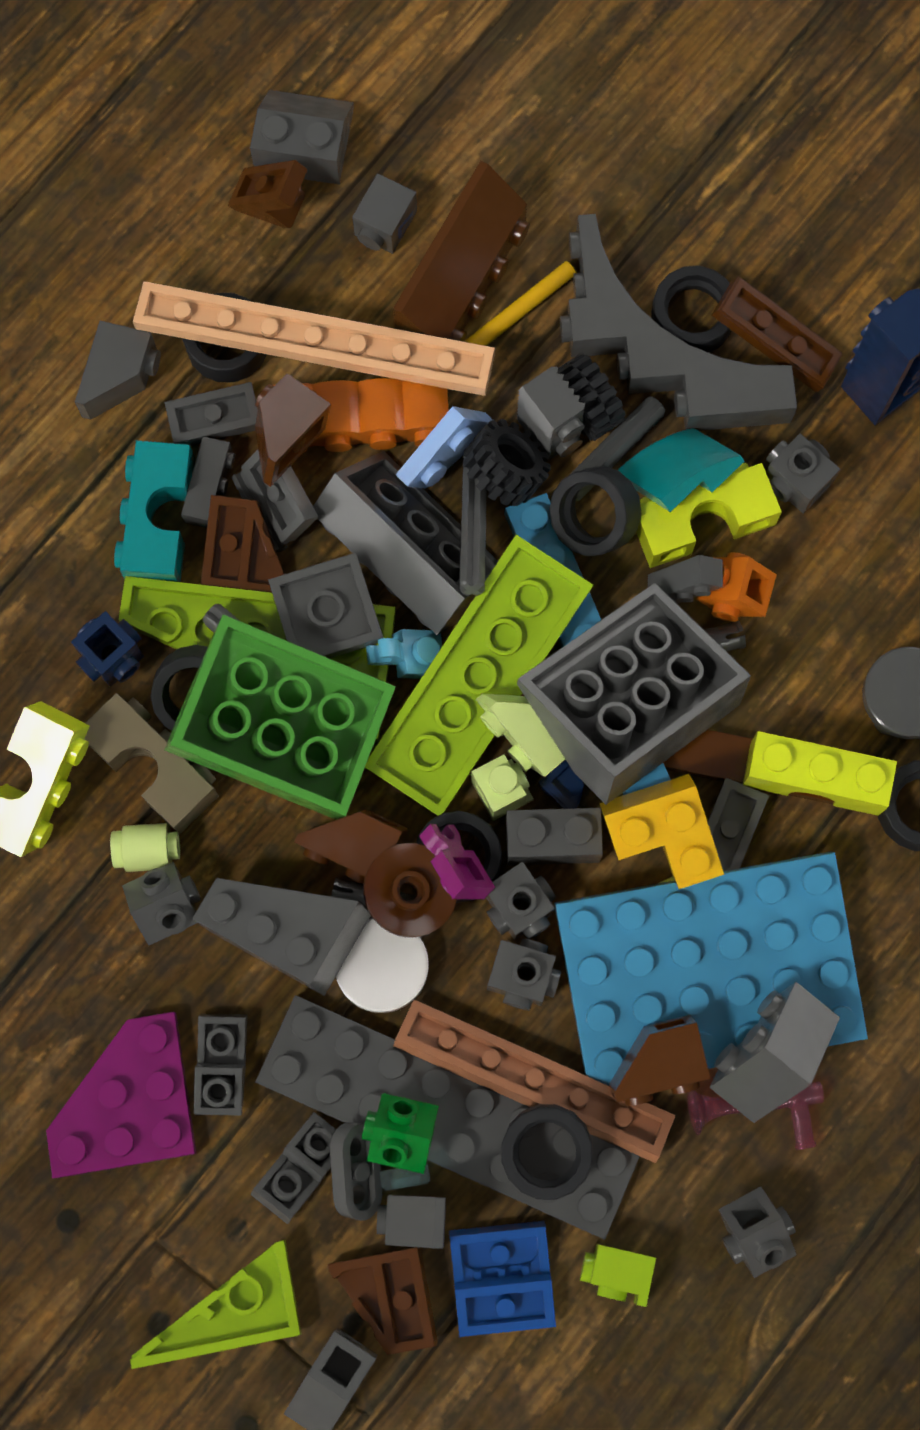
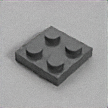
(327, 607)

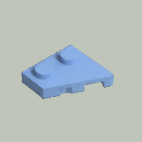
(442, 447)

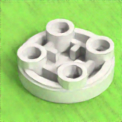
(383, 970)

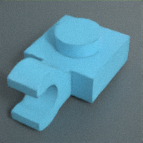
(408, 650)

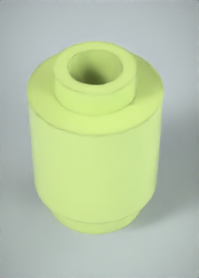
(144, 847)

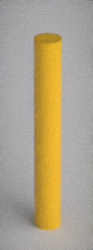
(523, 305)

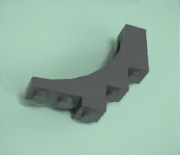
(707, 388)

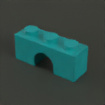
(157, 475)

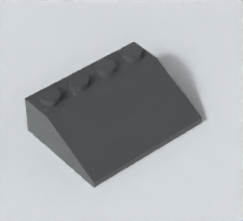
(633, 691)

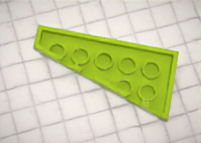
(175, 614)

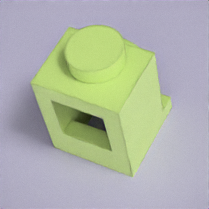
(501, 786)

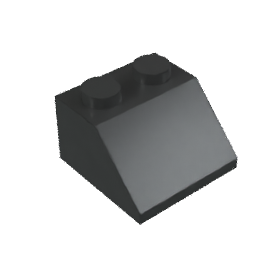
(303, 130)

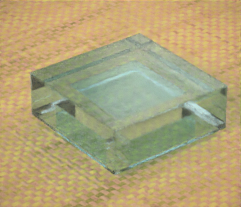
(402, 1178)

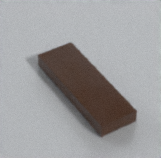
(777, 333)

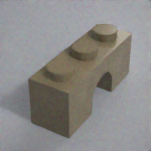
(180, 789)

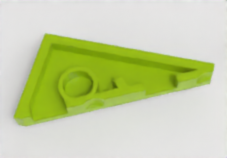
(244, 1311)

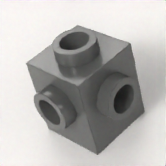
(800, 472)
(515, 886)
(162, 902)
(529, 956)
(757, 1232)

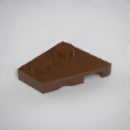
(238, 546)
(392, 1297)

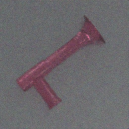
(706, 1108)

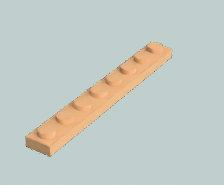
(314, 338)

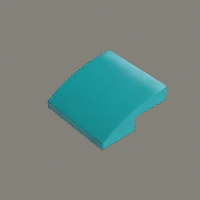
(678, 464)

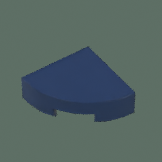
(563, 786)

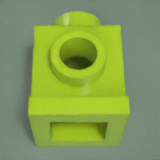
(618, 1273)

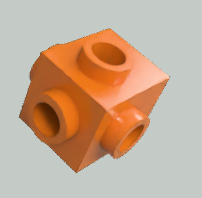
(744, 590)

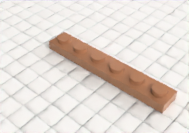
(531, 1079)

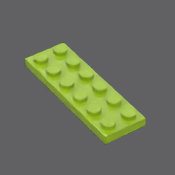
(493, 644)

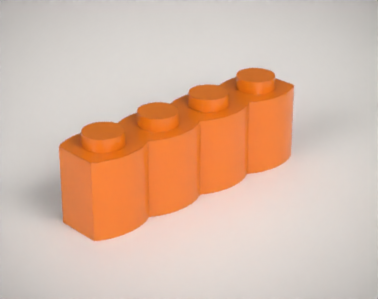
(378, 412)

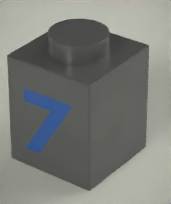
(384, 214)

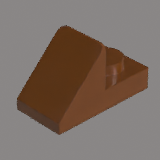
(270, 192)

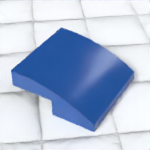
(502, 1278)

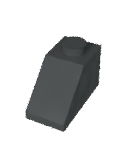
(116, 368)
(412, 1221)

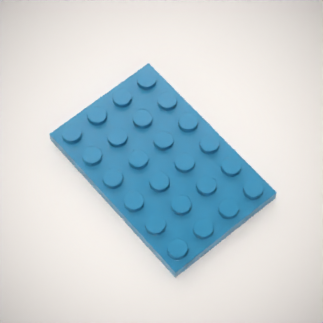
(707, 955)

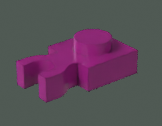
(458, 868)

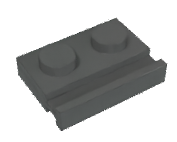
(283, 504)

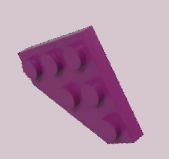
(128, 1104)

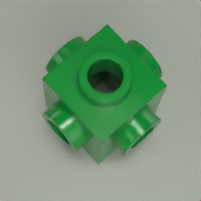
(400, 1132)

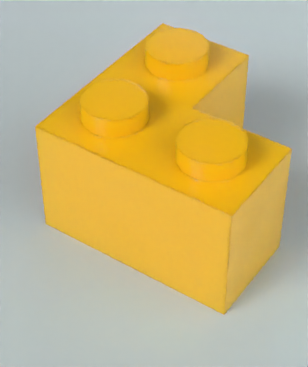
(666, 817)

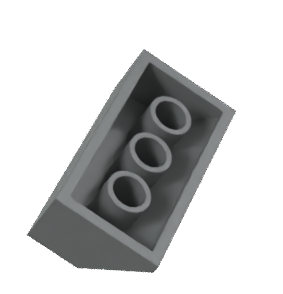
(400, 538)

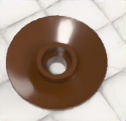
(410, 866)

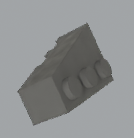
(285, 928)

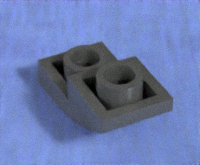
(220, 1064)
(297, 1170)

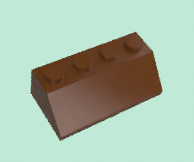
(464, 258)

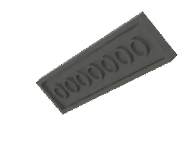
(348, 1066)

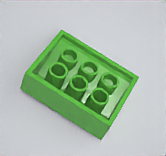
(280, 718)

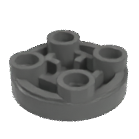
(893, 693)

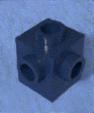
(97, 639)

